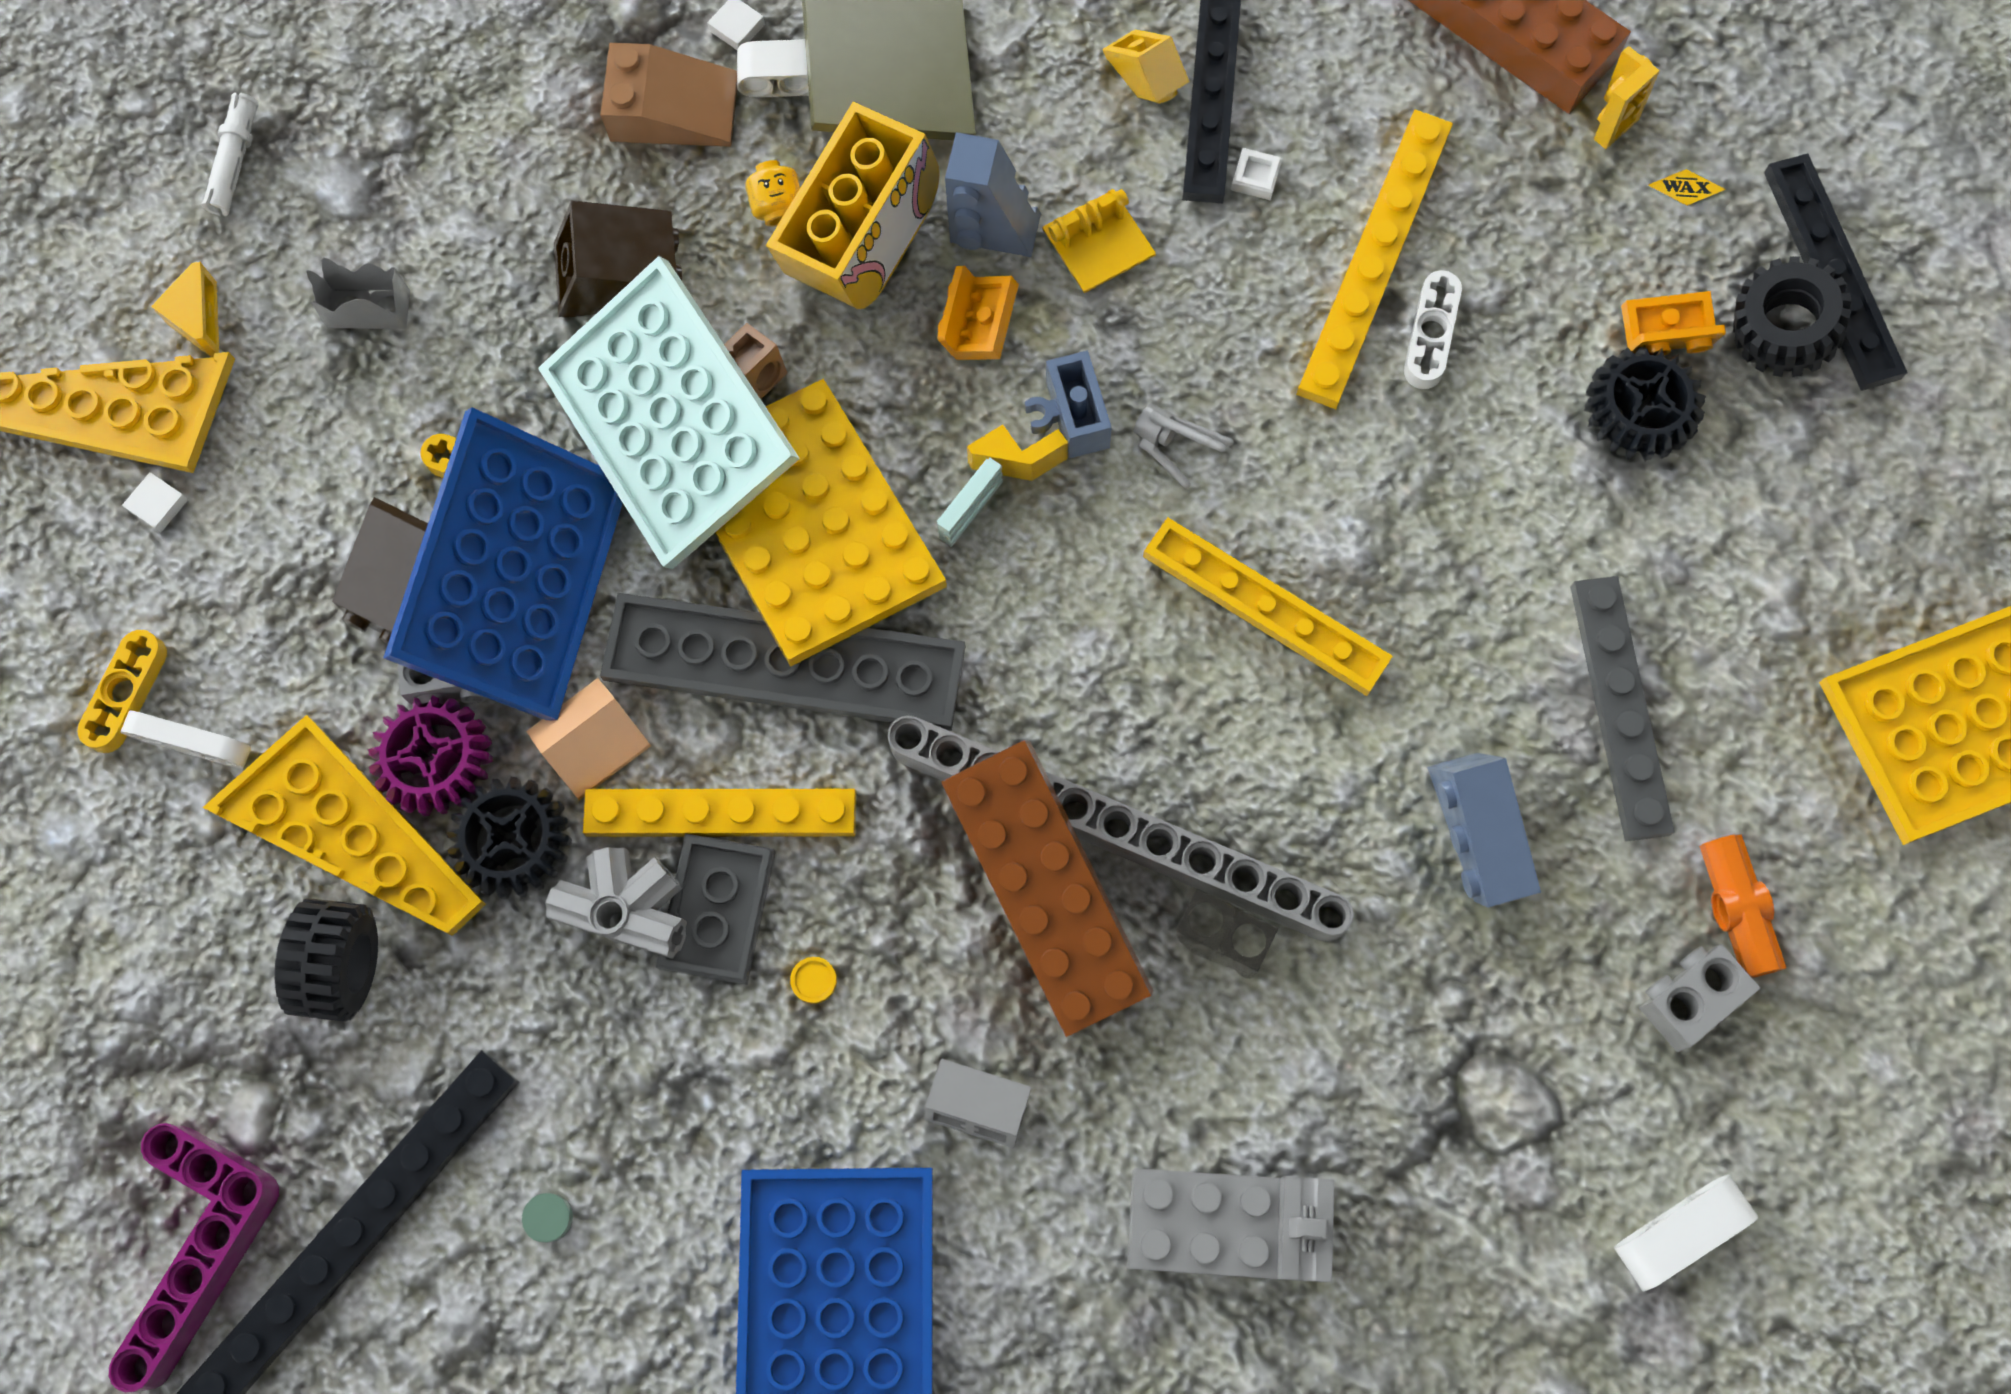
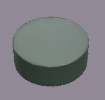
(547, 1217)

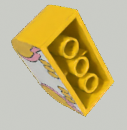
(858, 208)

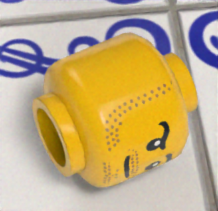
(771, 191)

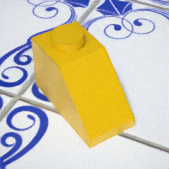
(1148, 65)

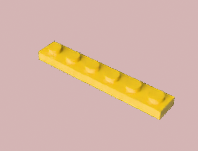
(1267, 606)
(720, 812)

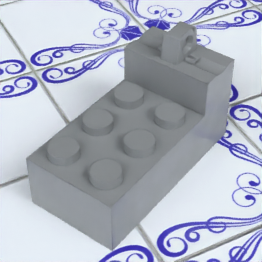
(1231, 1225)

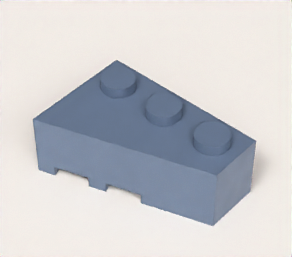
(985, 200)
(1486, 828)

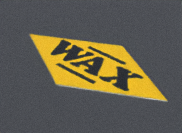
(1686, 187)

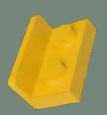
(1625, 96)

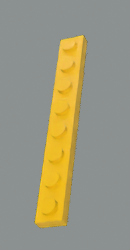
(1374, 260)

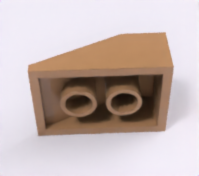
(667, 97)

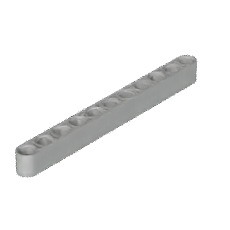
(1142, 828)

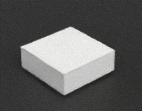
(736, 23)
(1256, 174)
(155, 502)

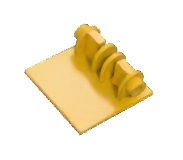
(1099, 240)

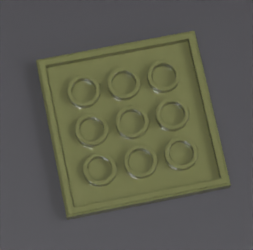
(891, 58)

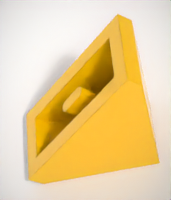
(192, 308)

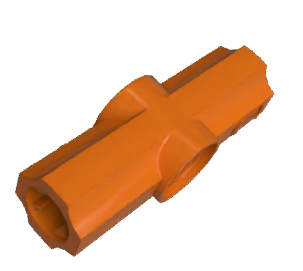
(1742, 906)

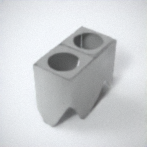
(364, 311)

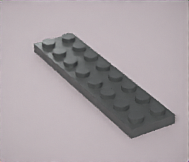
(737, 658)

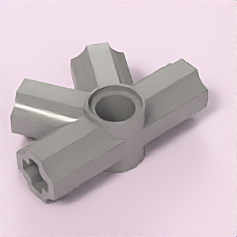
(617, 890)

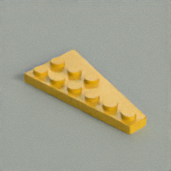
(121, 408)
(330, 814)

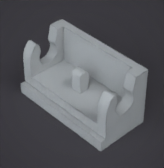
(977, 1103)

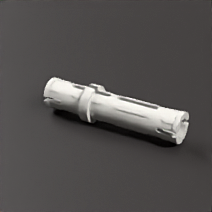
(233, 142)

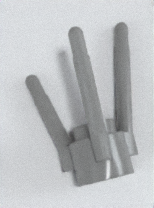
(1160, 427)

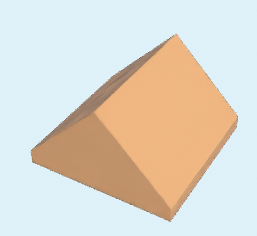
(589, 739)

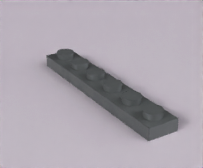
(1622, 709)

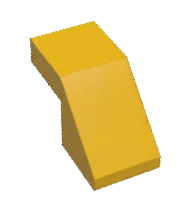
(1017, 463)

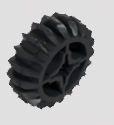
(1619, 385)
(497, 851)

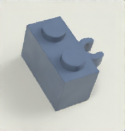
(1073, 404)

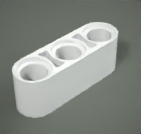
(772, 68)
(1686, 1232)

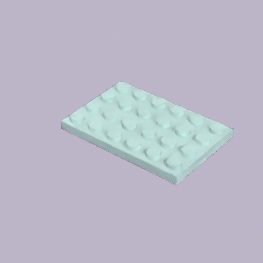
(667, 413)

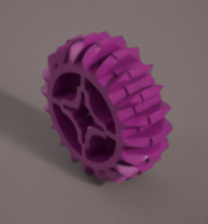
(396, 760)

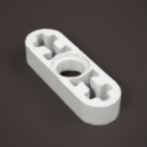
(1445, 317)
(186, 739)

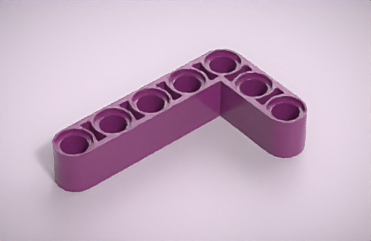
(199, 1250)

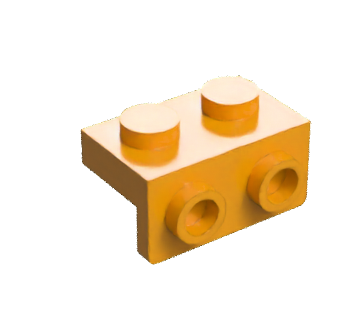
(977, 315)
(1671, 323)

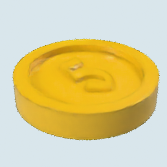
(813, 980)

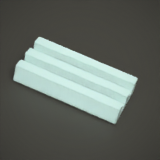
(969, 501)

